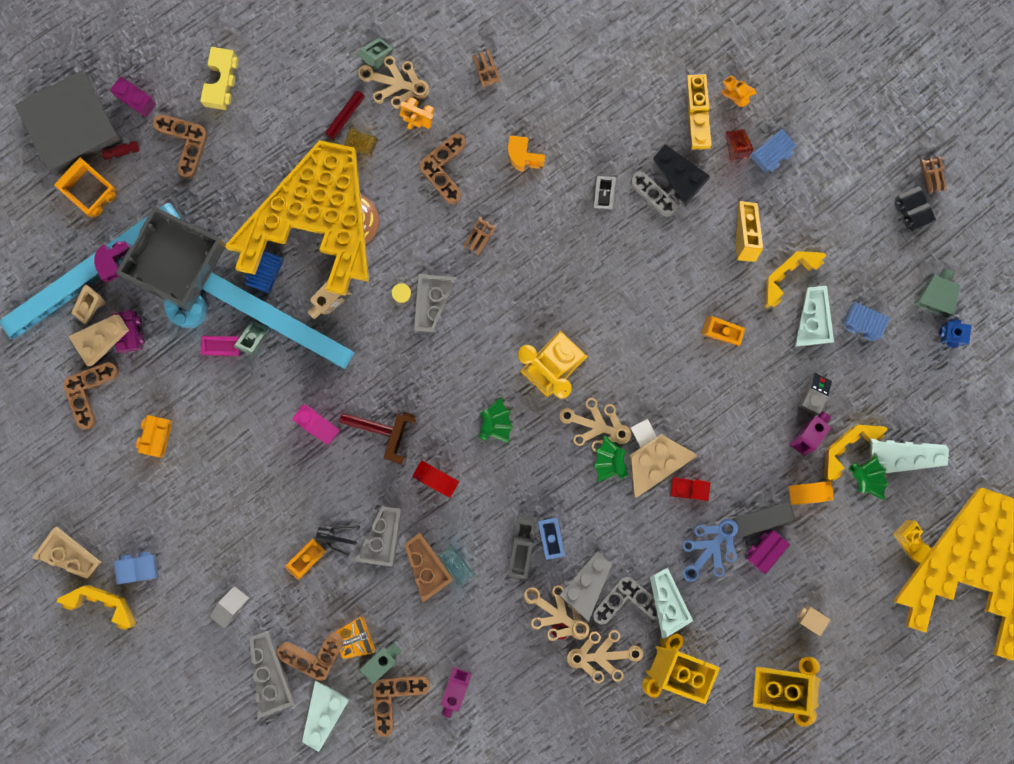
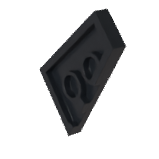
(681, 173)

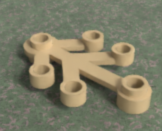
(397, 83)
(598, 426)
(558, 616)
(602, 656)

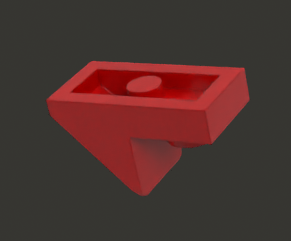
(690, 489)

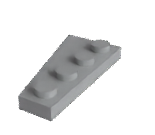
(269, 677)

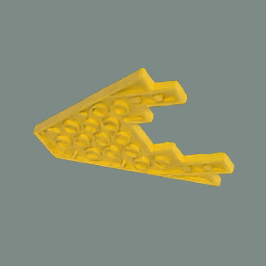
(317, 198)
(975, 552)

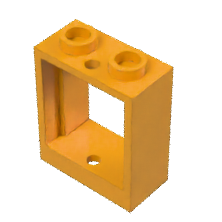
(70, 178)

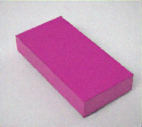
(219, 346)

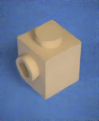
(812, 620)

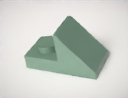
(375, 53)
(252, 338)

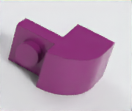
(106, 260)

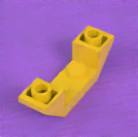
(807, 259)
(832, 466)
(909, 539)
(122, 615)

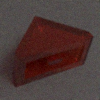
(738, 144)

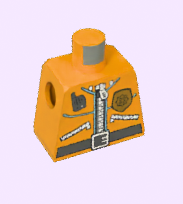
(356, 639)

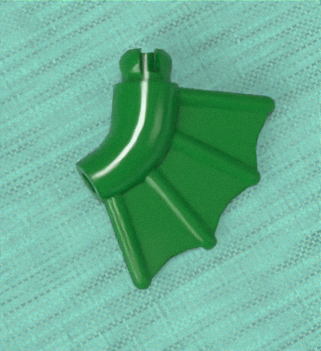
(496, 422)
(610, 460)
(870, 477)

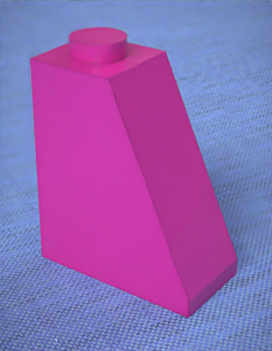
(315, 424)

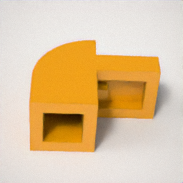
(518, 154)
(811, 493)

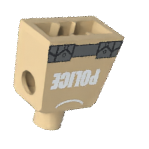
(332, 302)

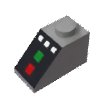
(815, 394)

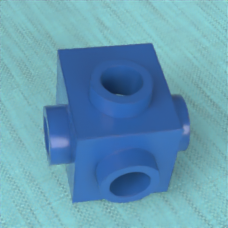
(955, 333)

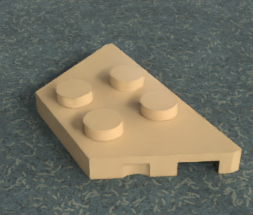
(656, 462)

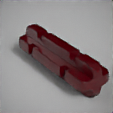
(120, 150)

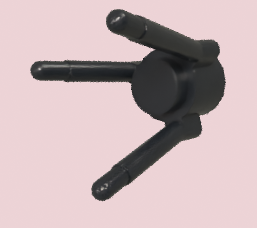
(326, 536)

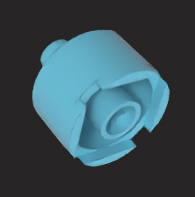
(187, 319)

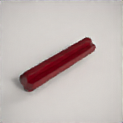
(345, 114)
(366, 424)

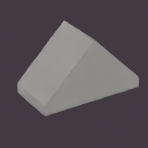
(229, 607)

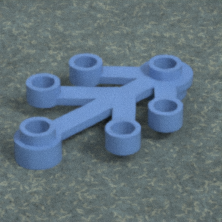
(713, 547)

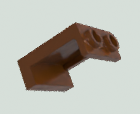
(396, 436)

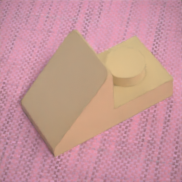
(87, 304)

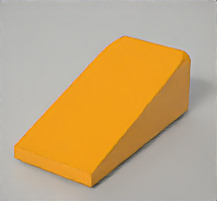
(723, 330)
(305, 559)

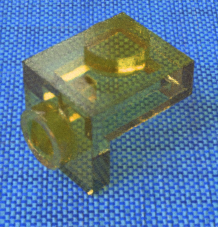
(361, 142)

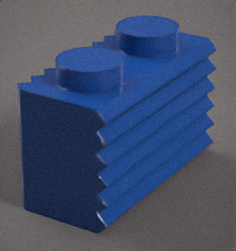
(266, 273)

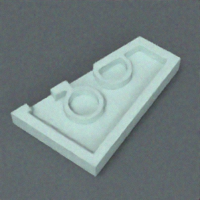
(815, 319)
(669, 604)
(323, 714)

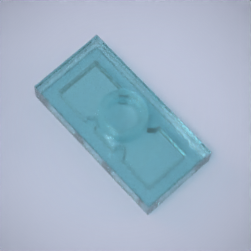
(455, 564)

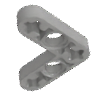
(668, 198)
(623, 596)

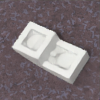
(643, 432)

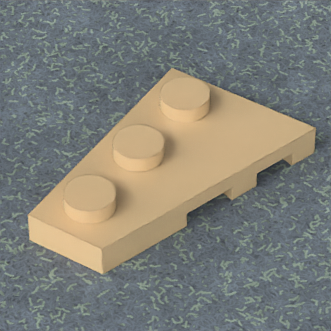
(98, 338)
(66, 553)

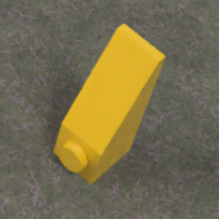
(748, 232)

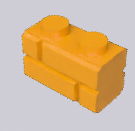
(154, 436)

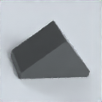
(604, 191)

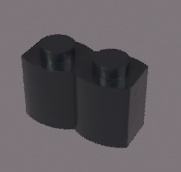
(915, 209)

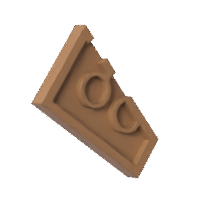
(427, 567)

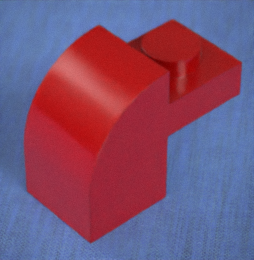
(435, 479)

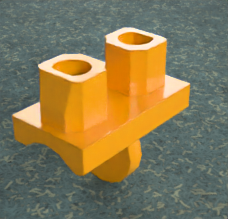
(737, 91)
(416, 116)

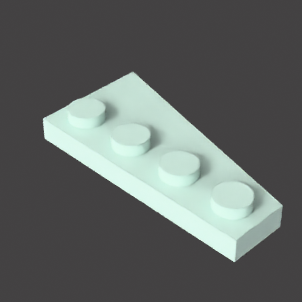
(908, 456)

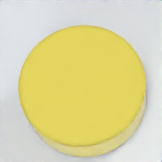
(401, 293)

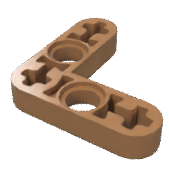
(191, 141)
(438, 163)
(80, 391)
(318, 662)
(387, 698)

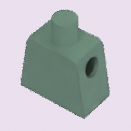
(939, 294)
(373, 670)

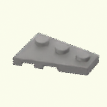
(431, 299)
(382, 539)
(587, 585)

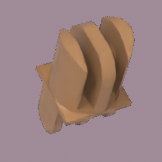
(486, 71)
(934, 177)
(480, 234)

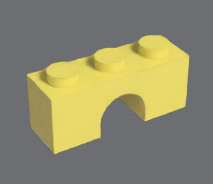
(218, 94)

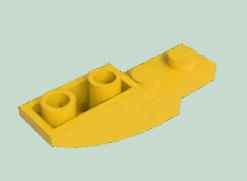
(698, 112)

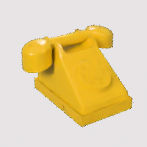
(551, 365)
(679, 672)
(789, 690)

